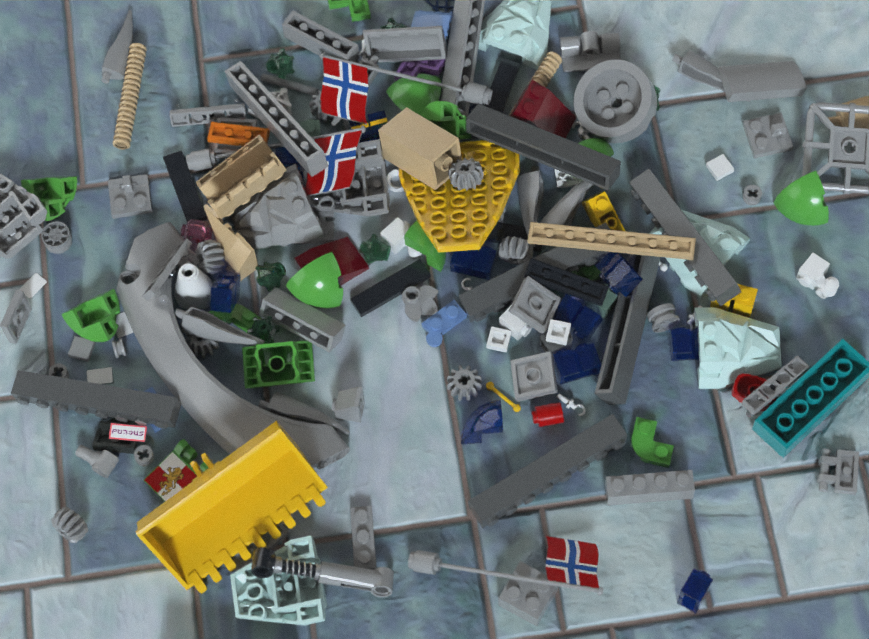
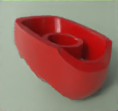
(745, 385)

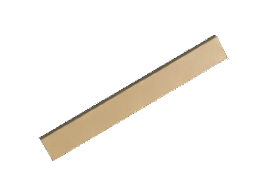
(612, 240)

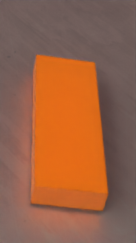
(235, 134)

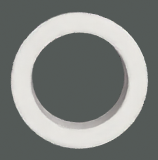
(393, 173)

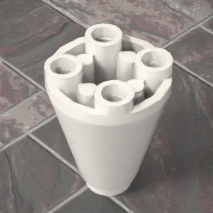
(192, 288)

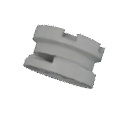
(56, 238)
(663, 317)

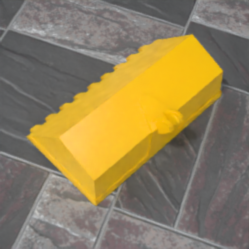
(232, 507)

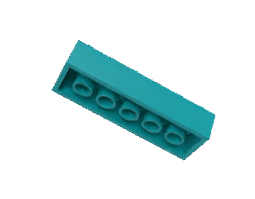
(812, 398)

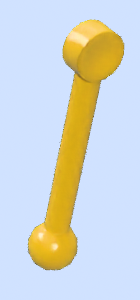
(490, 387)

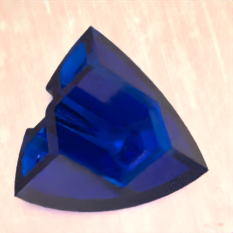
(481, 421)

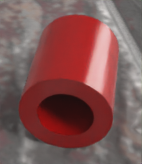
(548, 414)

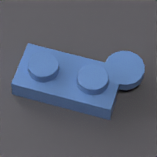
(442, 322)

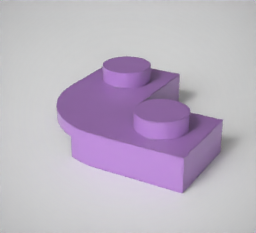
(414, 68)

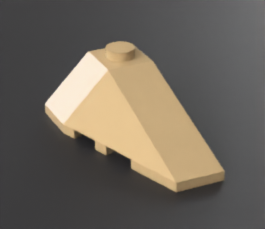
(238, 253)

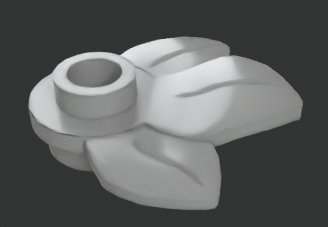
(422, 304)

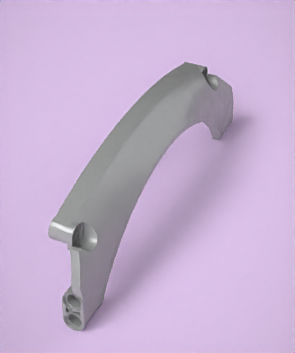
(212, 405)

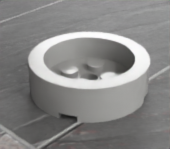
(604, 85)

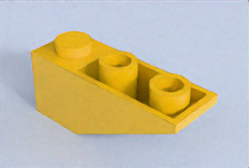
(602, 211)

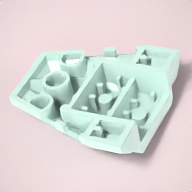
(519, 28)
(721, 239)
(733, 347)
(281, 596)

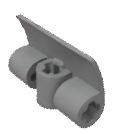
(588, 50)

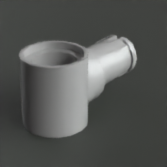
(101, 462)

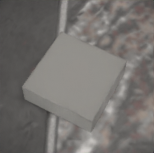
(81, 349)

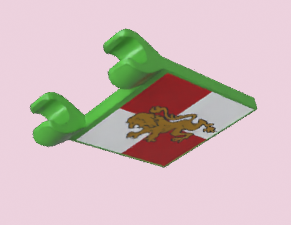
(172, 473)

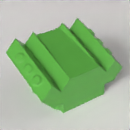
(278, 364)

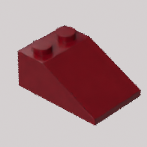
(543, 110)
(346, 254)

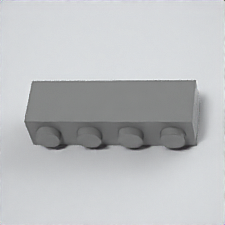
(318, 38)
(302, 319)
(649, 487)

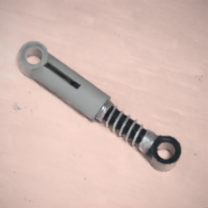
(377, 581)

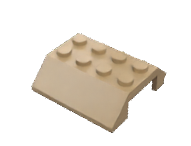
(240, 177)

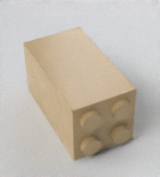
(419, 147)

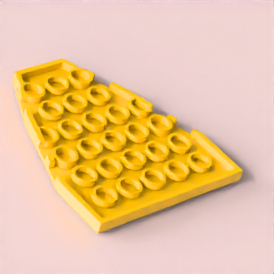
(465, 218)

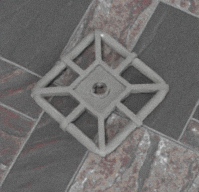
(838, 139)

